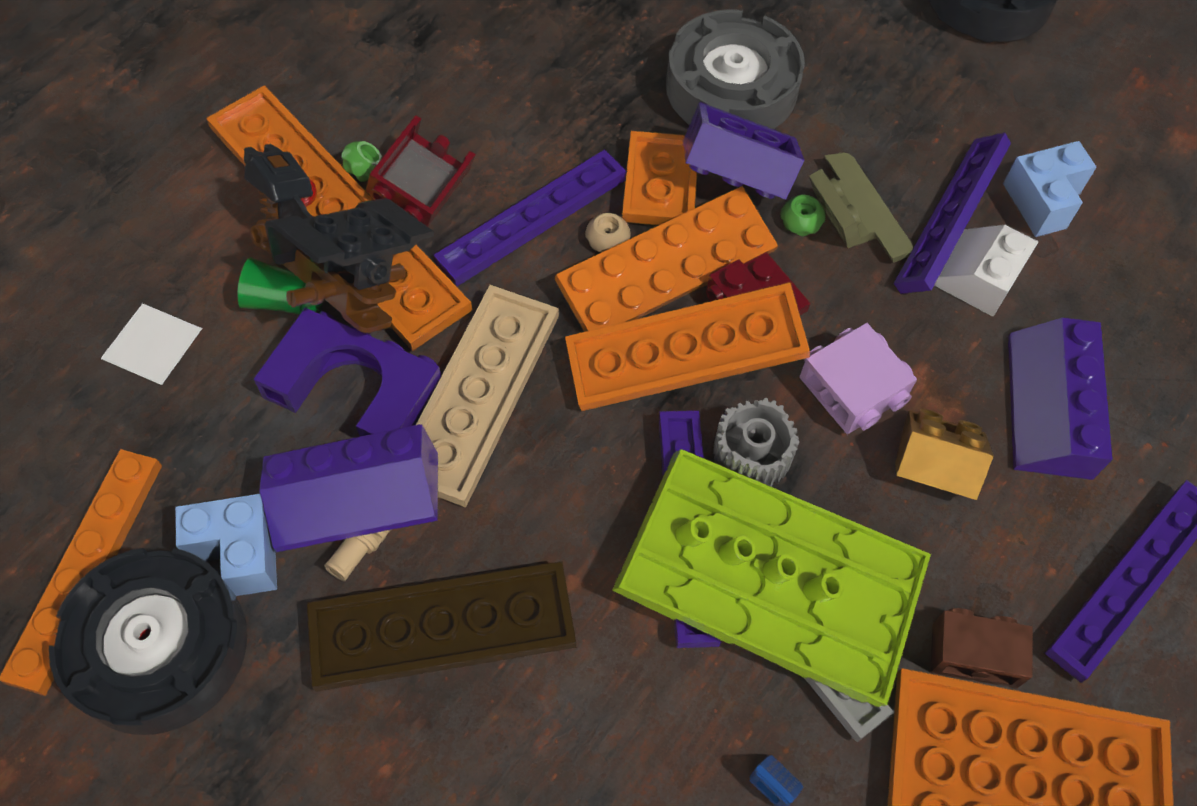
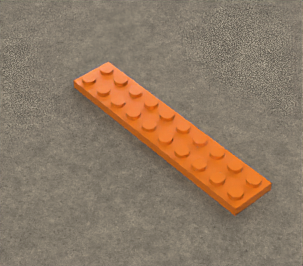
(426, 297)

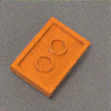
(657, 179)

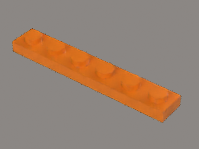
(94, 542)

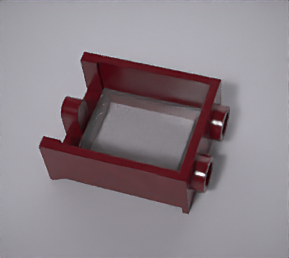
(418, 173)

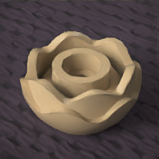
(603, 223)

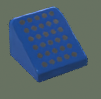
(776, 782)

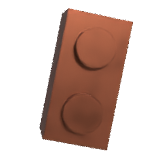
(982, 648)

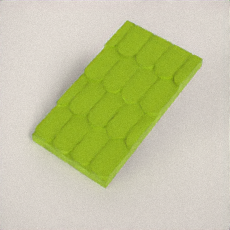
(776, 577)

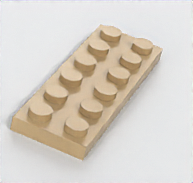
(483, 386)

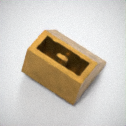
(944, 453)

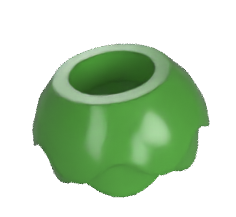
(360, 159)
(802, 224)

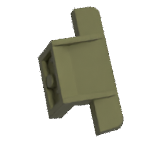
(857, 207)

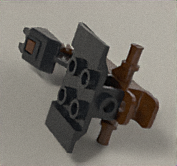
(336, 254)

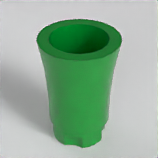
(266, 288)

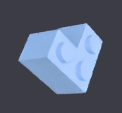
(1048, 186)
(234, 533)

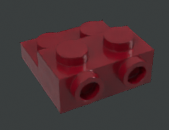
(752, 276)

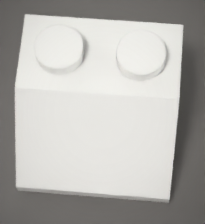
(985, 265)

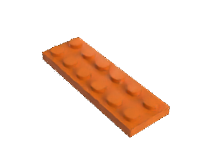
(665, 262)
(687, 346)

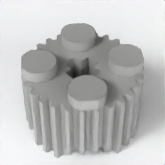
(756, 441)

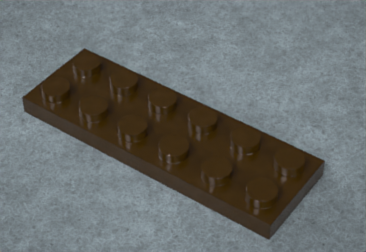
(439, 626)

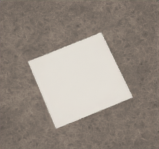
(151, 344)

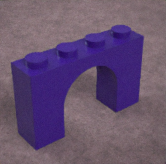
(321, 344)

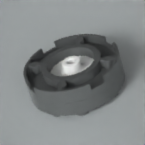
(735, 67)

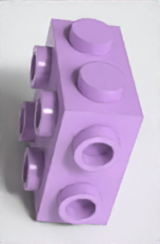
(858, 378)

